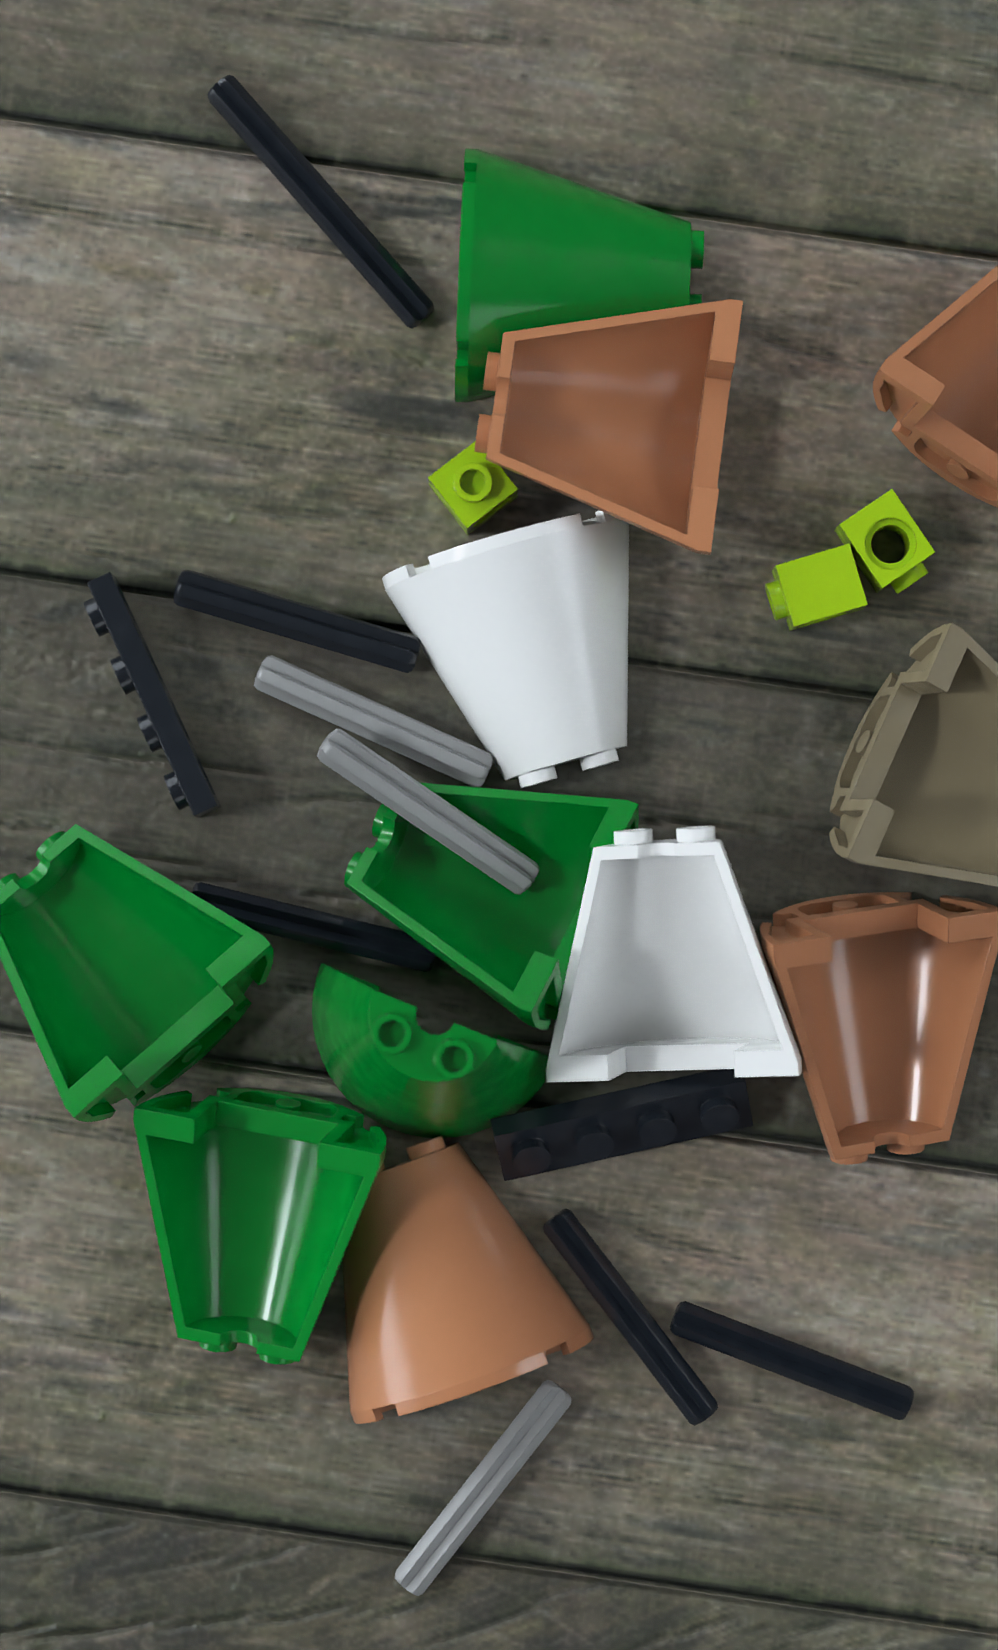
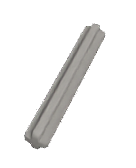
(373, 721)
(428, 811)
(483, 1487)

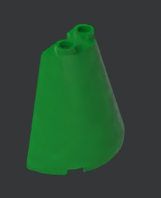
(556, 255)
(494, 938)
(120, 971)
(412, 1077)
(254, 1210)

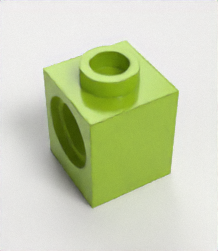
(472, 488)
(886, 514)
(816, 588)

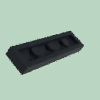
(139, 673)
(621, 1122)

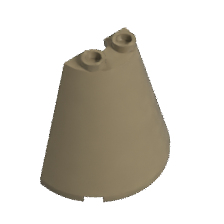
(925, 767)

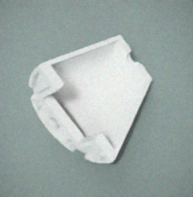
(530, 639)
(667, 968)

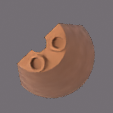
(947, 391)
(620, 413)
(883, 1011)
(445, 1290)

